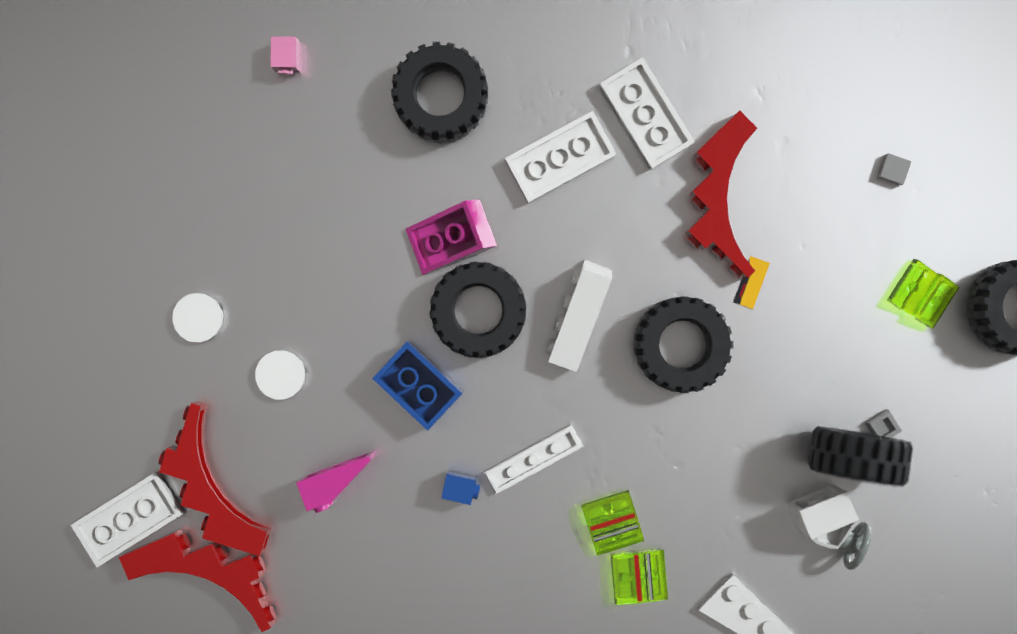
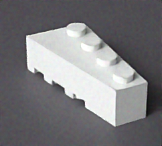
(580, 315)

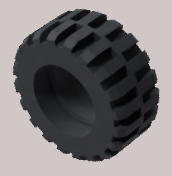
(435, 59)
(445, 298)
(988, 307)
(716, 351)
(860, 456)

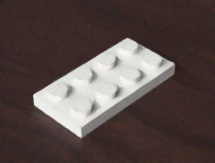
(646, 113)
(560, 156)
(127, 519)

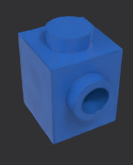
(460, 488)

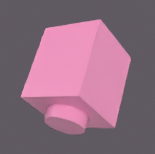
(285, 55)

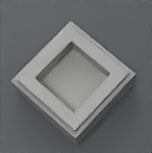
(894, 169)
(884, 424)

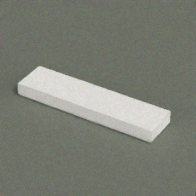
(533, 459)

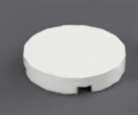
(197, 317)
(280, 374)

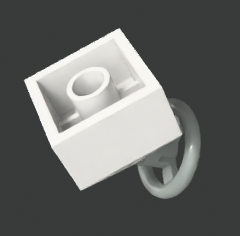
(828, 520)

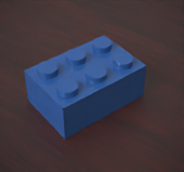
(417, 385)

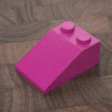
(451, 236)
(324, 486)

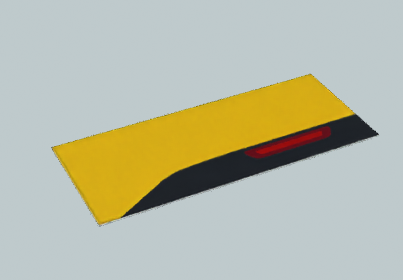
(750, 287)

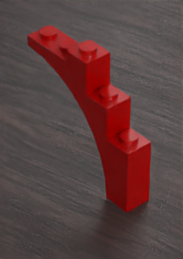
(711, 194)
(188, 462)
(209, 562)

